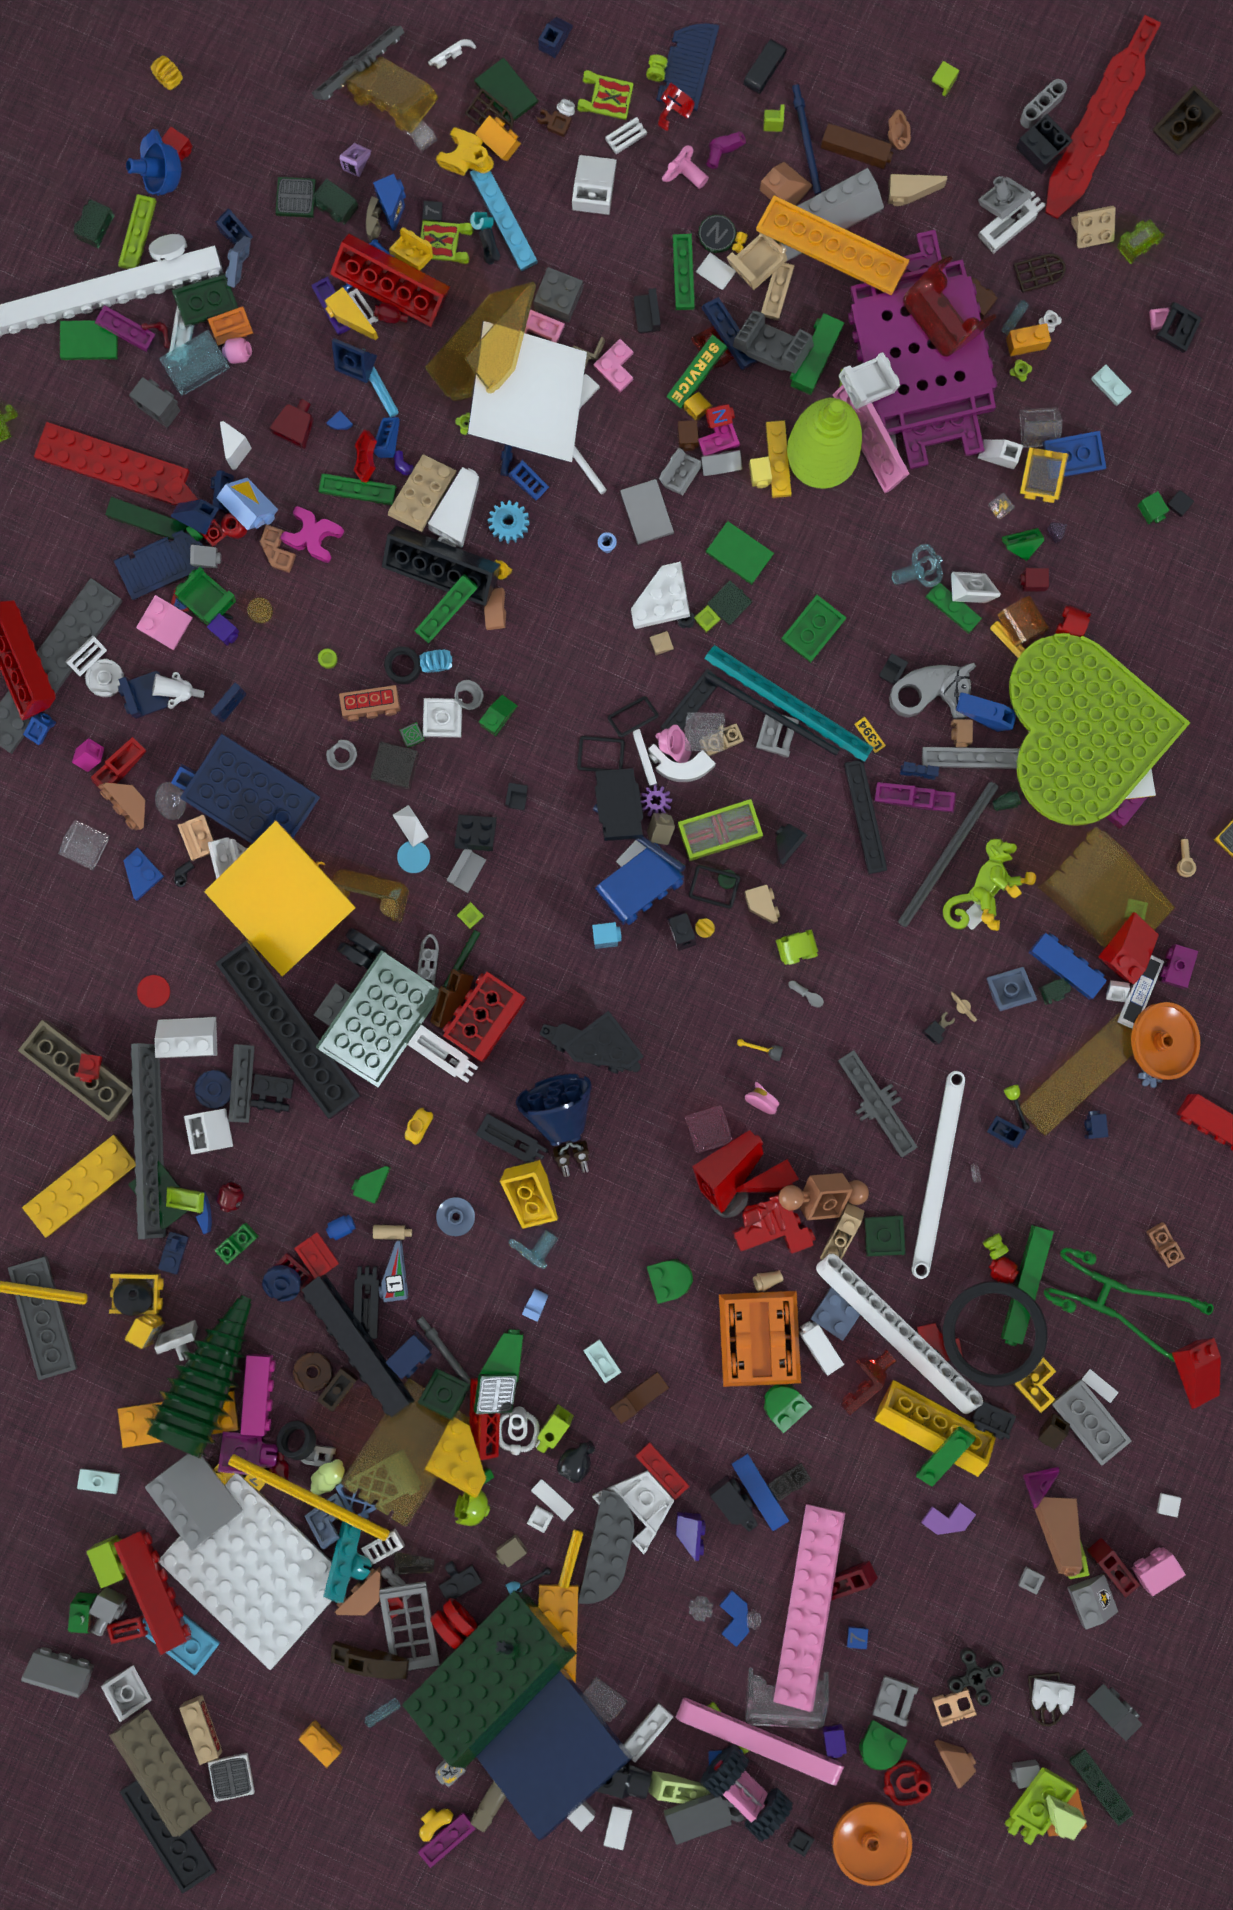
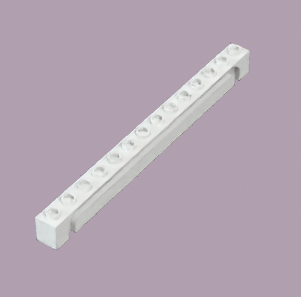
(109, 290)

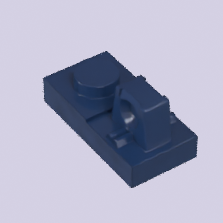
(217, 485)
(173, 1252)

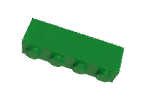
(824, 339)

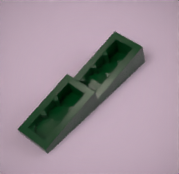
(143, 518)

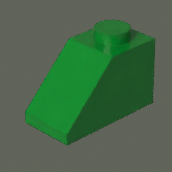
(497, 715)
(371, 1184)

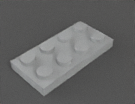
(1091, 1422)

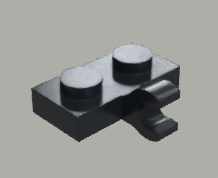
(460, 1581)

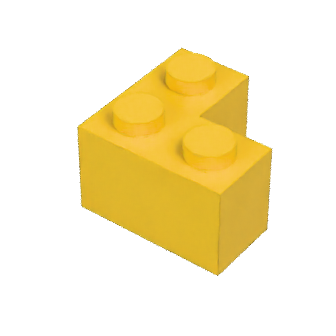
(1032, 1386)

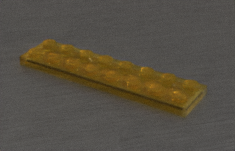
(1079, 1076)

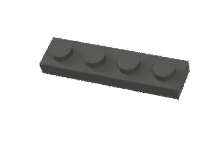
(241, 1083)

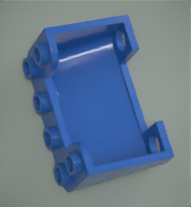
(638, 884)

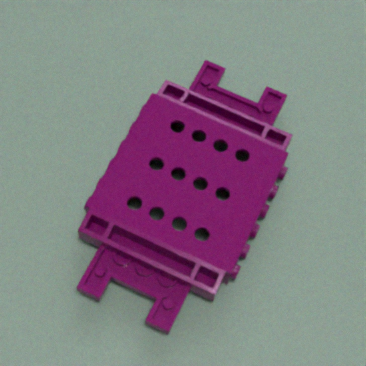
(939, 411)

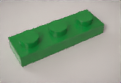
(956, 611)

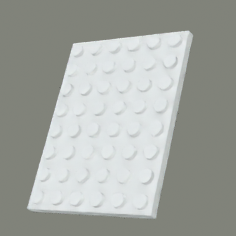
(255, 1575)

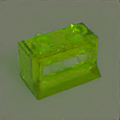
(1139, 240)

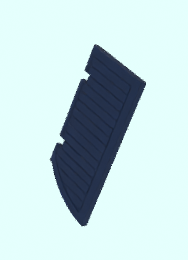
(690, 60)
(157, 564)

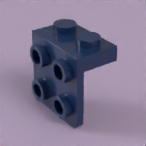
(139, 695)

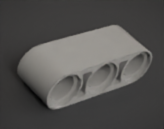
(1049, 97)

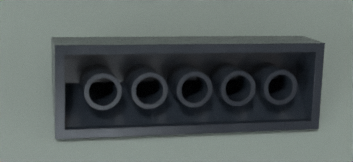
(438, 563)

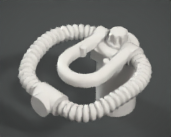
(518, 1420)

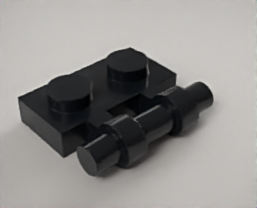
(272, 1086)

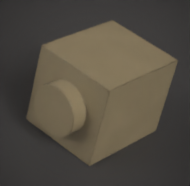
(661, 828)
(511, 1551)

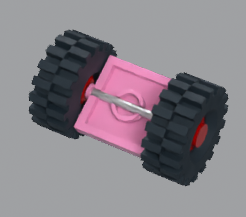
(762, 1809)

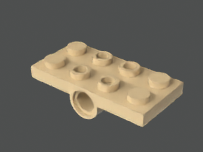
(422, 493)

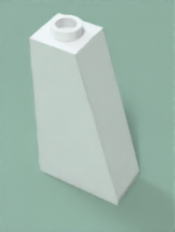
(455, 509)

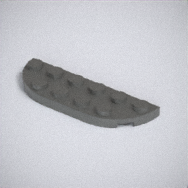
(608, 1549)

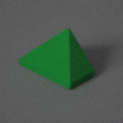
(1024, 543)

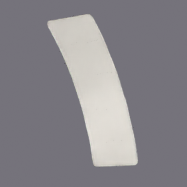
(552, 1499)

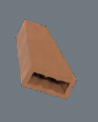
(1061, 1529)

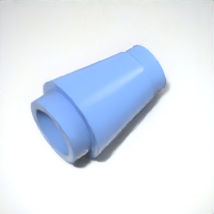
(607, 538)

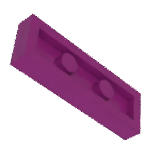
(124, 328)
(446, 1839)

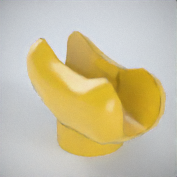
(418, 1125)
(433, 1821)

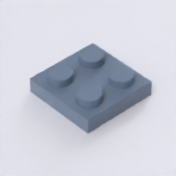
(835, 1314)

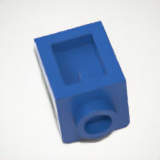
(39, 727)

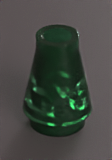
(1007, 801)

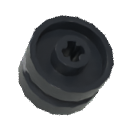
(361, 949)

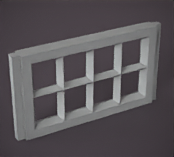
(403, 1591)

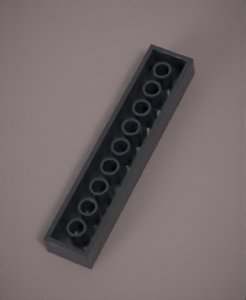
(288, 1029)

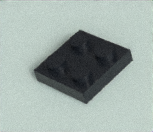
(475, 832)

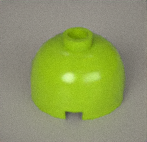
(471, 1510)

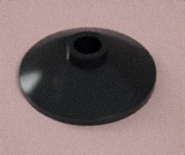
(132, 1305)

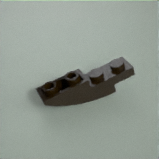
(369, 1664)

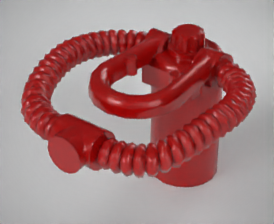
(922, 1783)

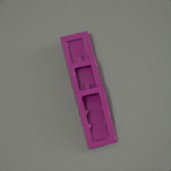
(915, 797)

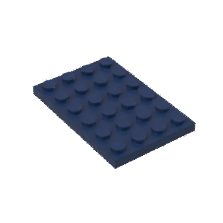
(247, 792)

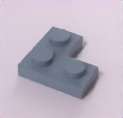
(237, 257)
(321, 1523)

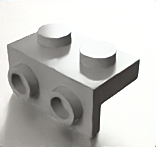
(680, 472)

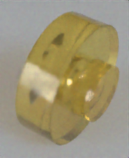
(260, 610)

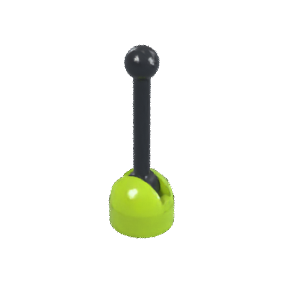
(1013, 1093)

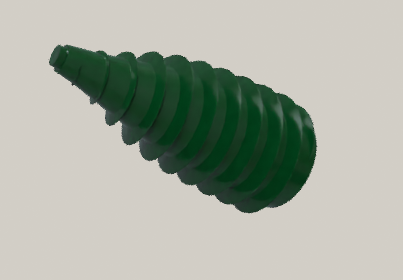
(202, 1386)

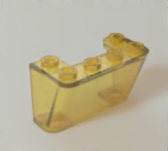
(393, 90)

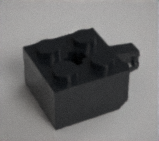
(733, 1504)

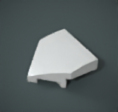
(224, 853)

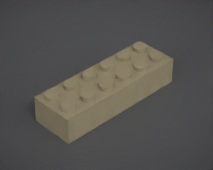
(61, 1058)
(160, 1773)

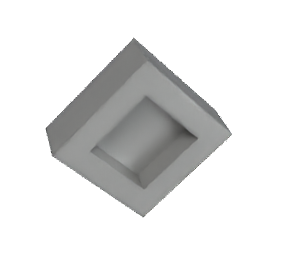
(1031, 1580)

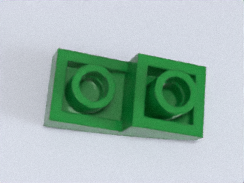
(236, 1243)

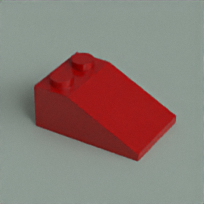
(1130, 949)
(1199, 1370)

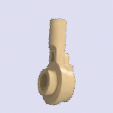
(1186, 866)

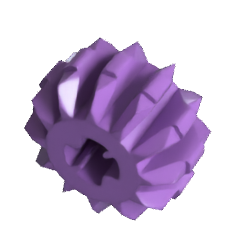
(658, 795)

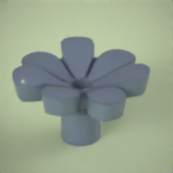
(1147, 1079)

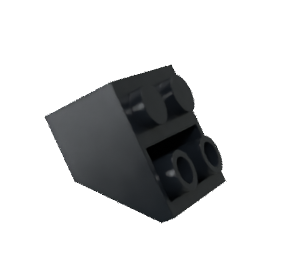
(1043, 143)

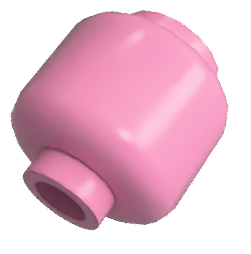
(237, 350)

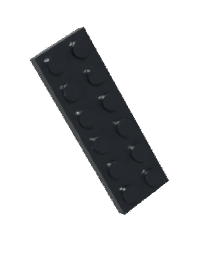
(181, 1854)

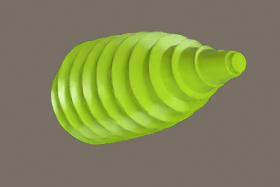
(825, 443)

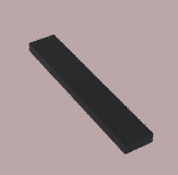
(865, 817)

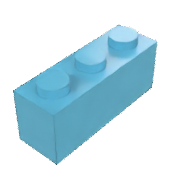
(606, 935)

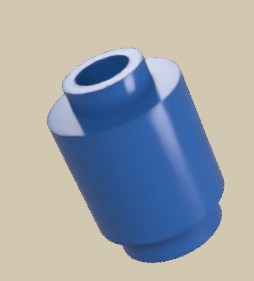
(340, 1227)

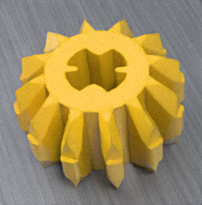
(166, 72)

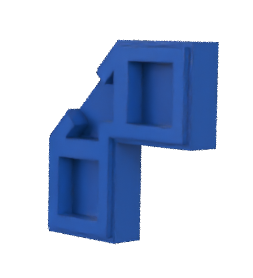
(738, 1627)

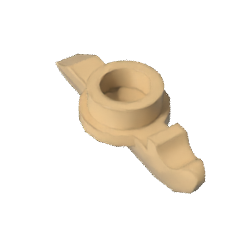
(963, 1007)

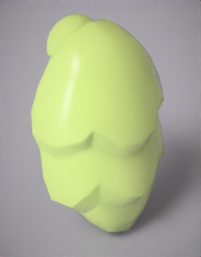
(327, 1477)

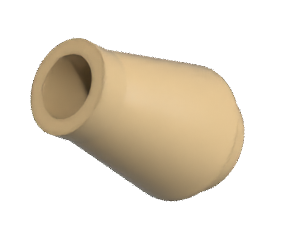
(766, 1280)

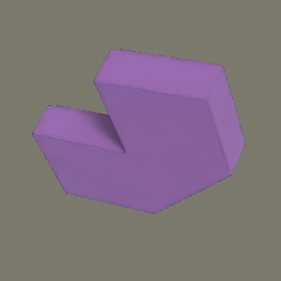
(956, 1522)

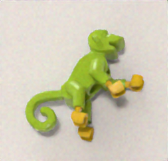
(989, 881)

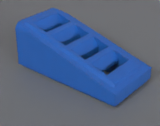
(387, 449)
(518, 480)

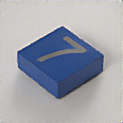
(857, 1637)

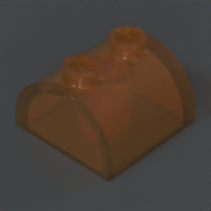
(1023, 621)

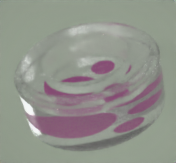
(975, 1173)

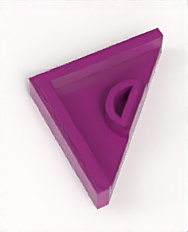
(1039, 1483)

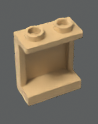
(758, 260)

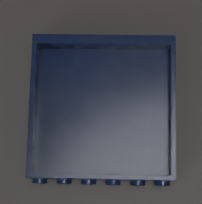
(553, 1755)

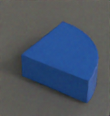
(339, 422)

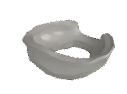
(474, 689)
(344, 744)

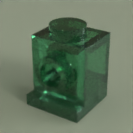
(1055, 990)

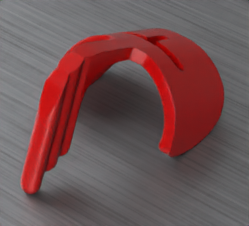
(683, 99)

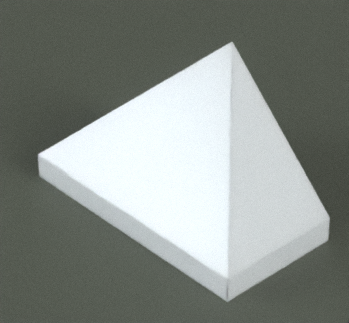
(410, 826)

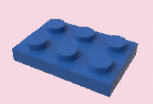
(1084, 452)

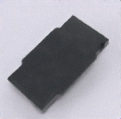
(618, 804)

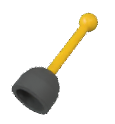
(774, 1051)

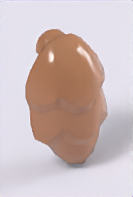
(899, 130)

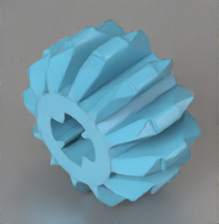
(436, 661)

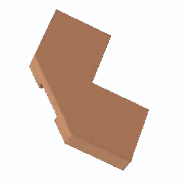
(277, 557)

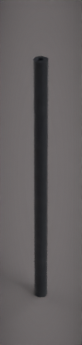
(771, 713)

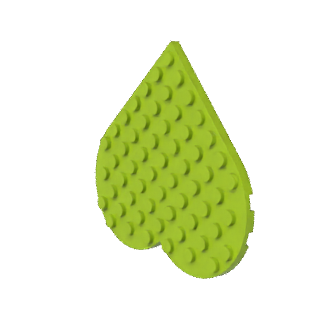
(1087, 726)

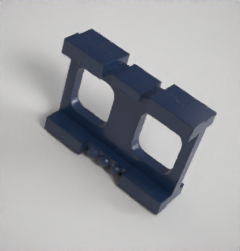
(928, 772)

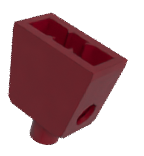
(294, 424)

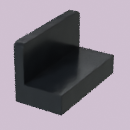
(647, 312)

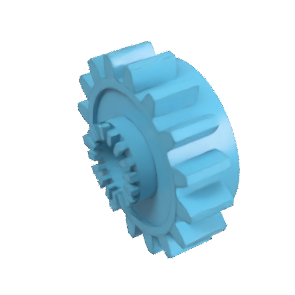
(505, 512)

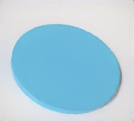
(413, 858)

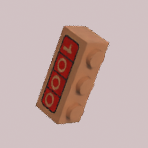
(370, 703)

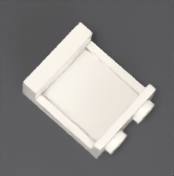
(869, 381)

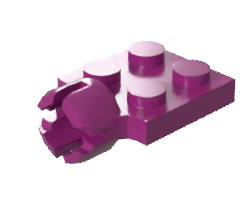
(247, 1447)

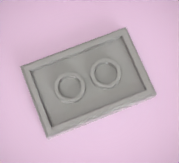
(646, 511)

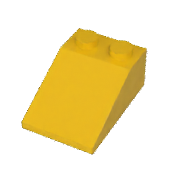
(529, 1194)

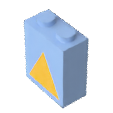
(247, 503)

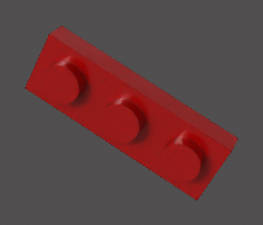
(662, 1470)

